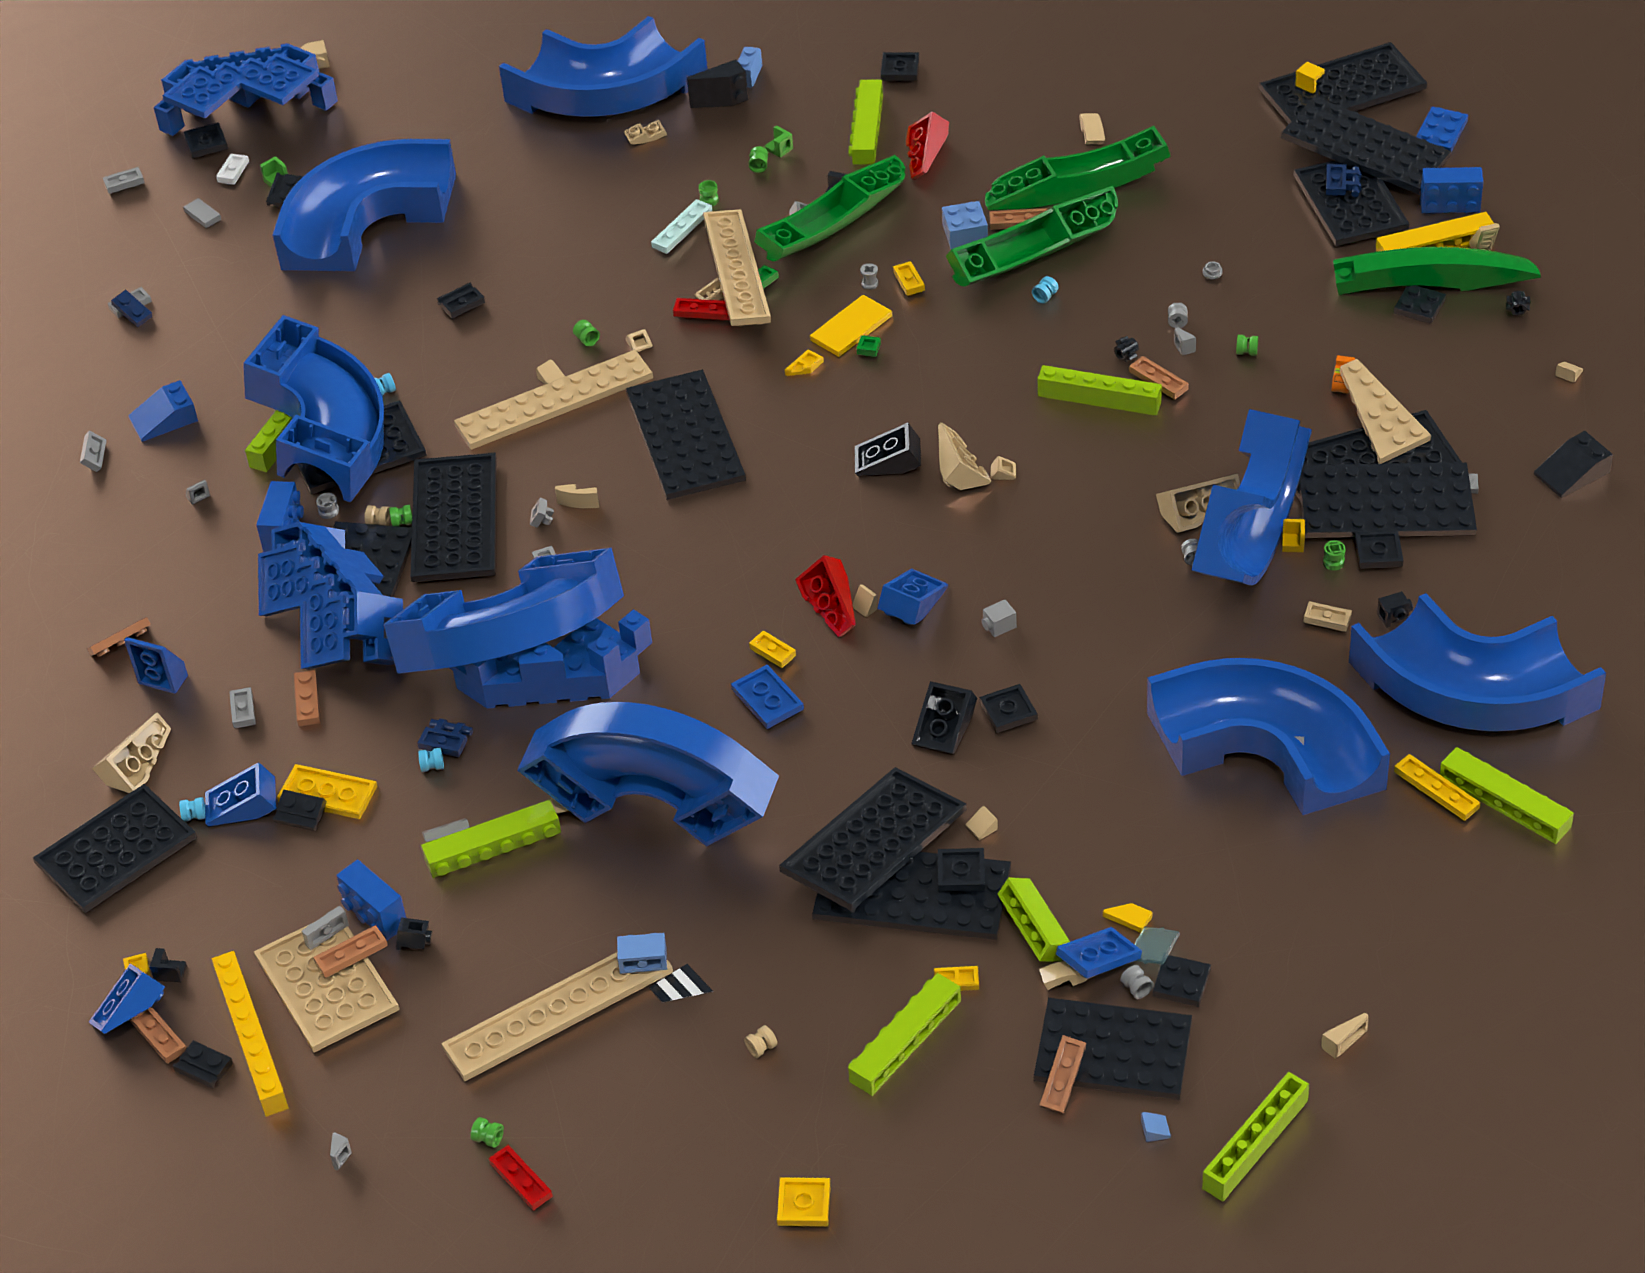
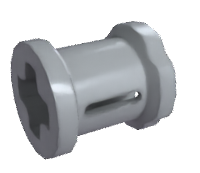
(869, 276)

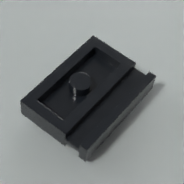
(280, 188)
(461, 300)
(299, 810)
(203, 1064)

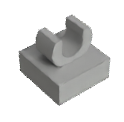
(541, 513)

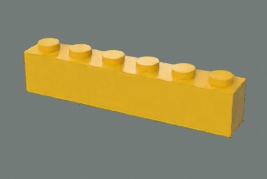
(1443, 234)

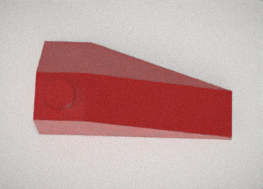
(924, 142)
(828, 590)

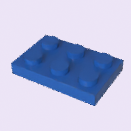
(1443, 127)
(767, 696)
(1099, 952)

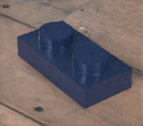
(131, 308)

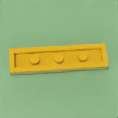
(1437, 787)

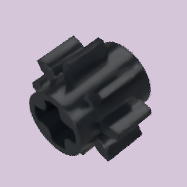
(1518, 303)
(1126, 348)

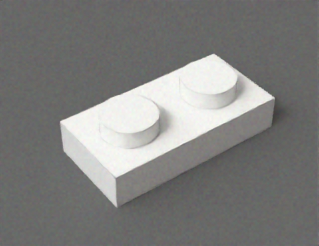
(232, 169)

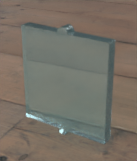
(1156, 944)

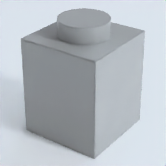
(999, 618)

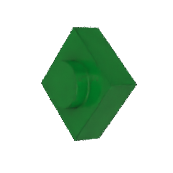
(868, 346)

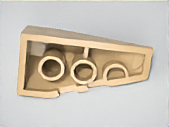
(957, 463)
(1187, 506)
(133, 758)

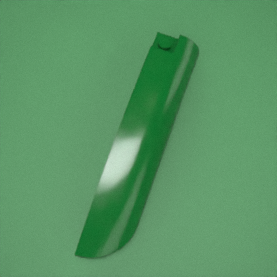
(1072, 176)
(832, 210)
(1033, 238)
(1431, 267)

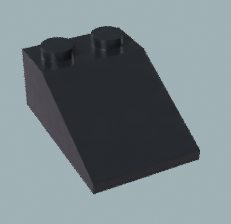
(718, 86)
(889, 452)
(1575, 465)
(944, 717)

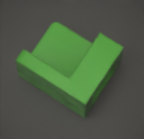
(781, 143)
(270, 169)

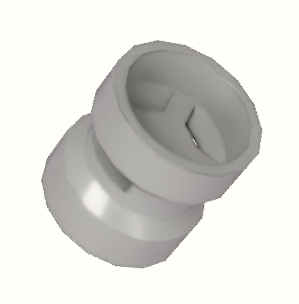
(1137, 982)

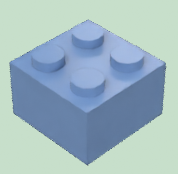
(964, 223)

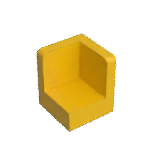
(1307, 76)
(1293, 535)

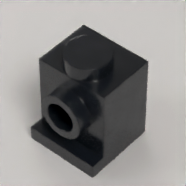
(1394, 608)
(413, 934)

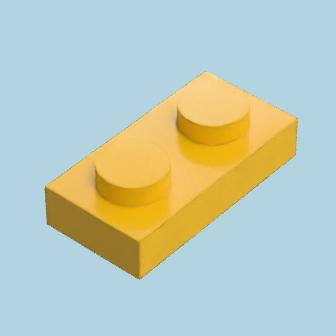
(908, 278)
(772, 649)

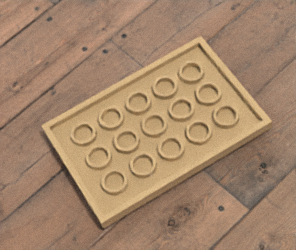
(320, 1005)

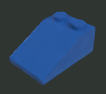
(164, 412)
(911, 596)
(156, 665)
(241, 797)
(129, 997)

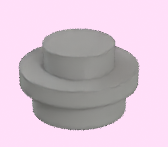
(1212, 270)

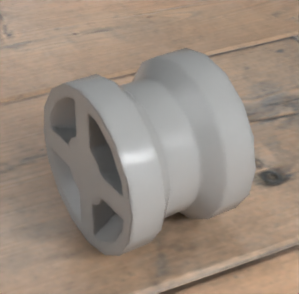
(1177, 315)
(327, 505)
(1189, 550)

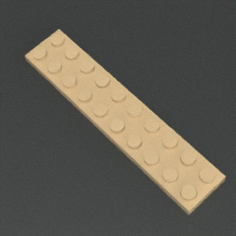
(736, 268)
(553, 399)
(544, 1015)

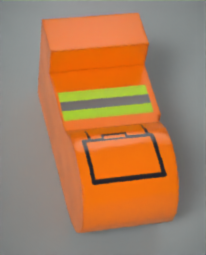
(1337, 383)

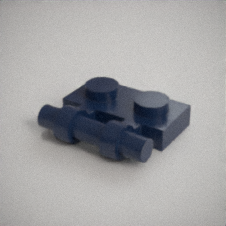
(1336, 180)
(437, 736)

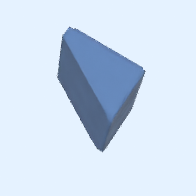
(1154, 1127)

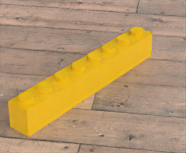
(250, 1034)

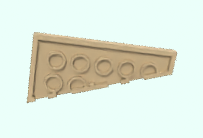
(1381, 414)

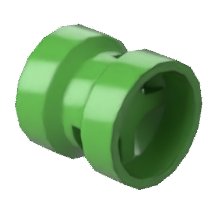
(758, 159)
(708, 191)
(586, 333)
(1242, 344)
(396, 515)
(1334, 555)
(488, 1132)

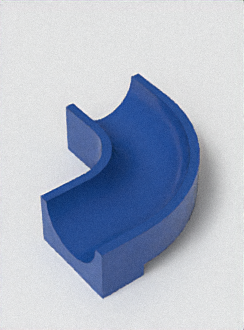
(602, 77)
(345, 194)
(328, 396)
(1247, 523)
(552, 600)
(1475, 678)
(1259, 710)
(654, 752)

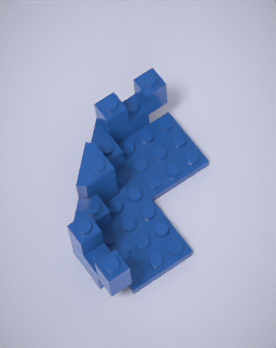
(241, 78)
(331, 589)
(583, 665)

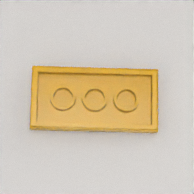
(847, 326)
(343, 793)

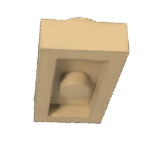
(1327, 616)

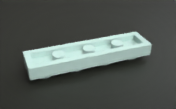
(681, 226)

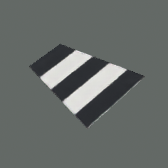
(679, 985)

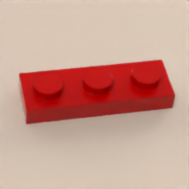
(700, 309)
(520, 1177)

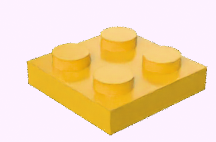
(803, 1202)

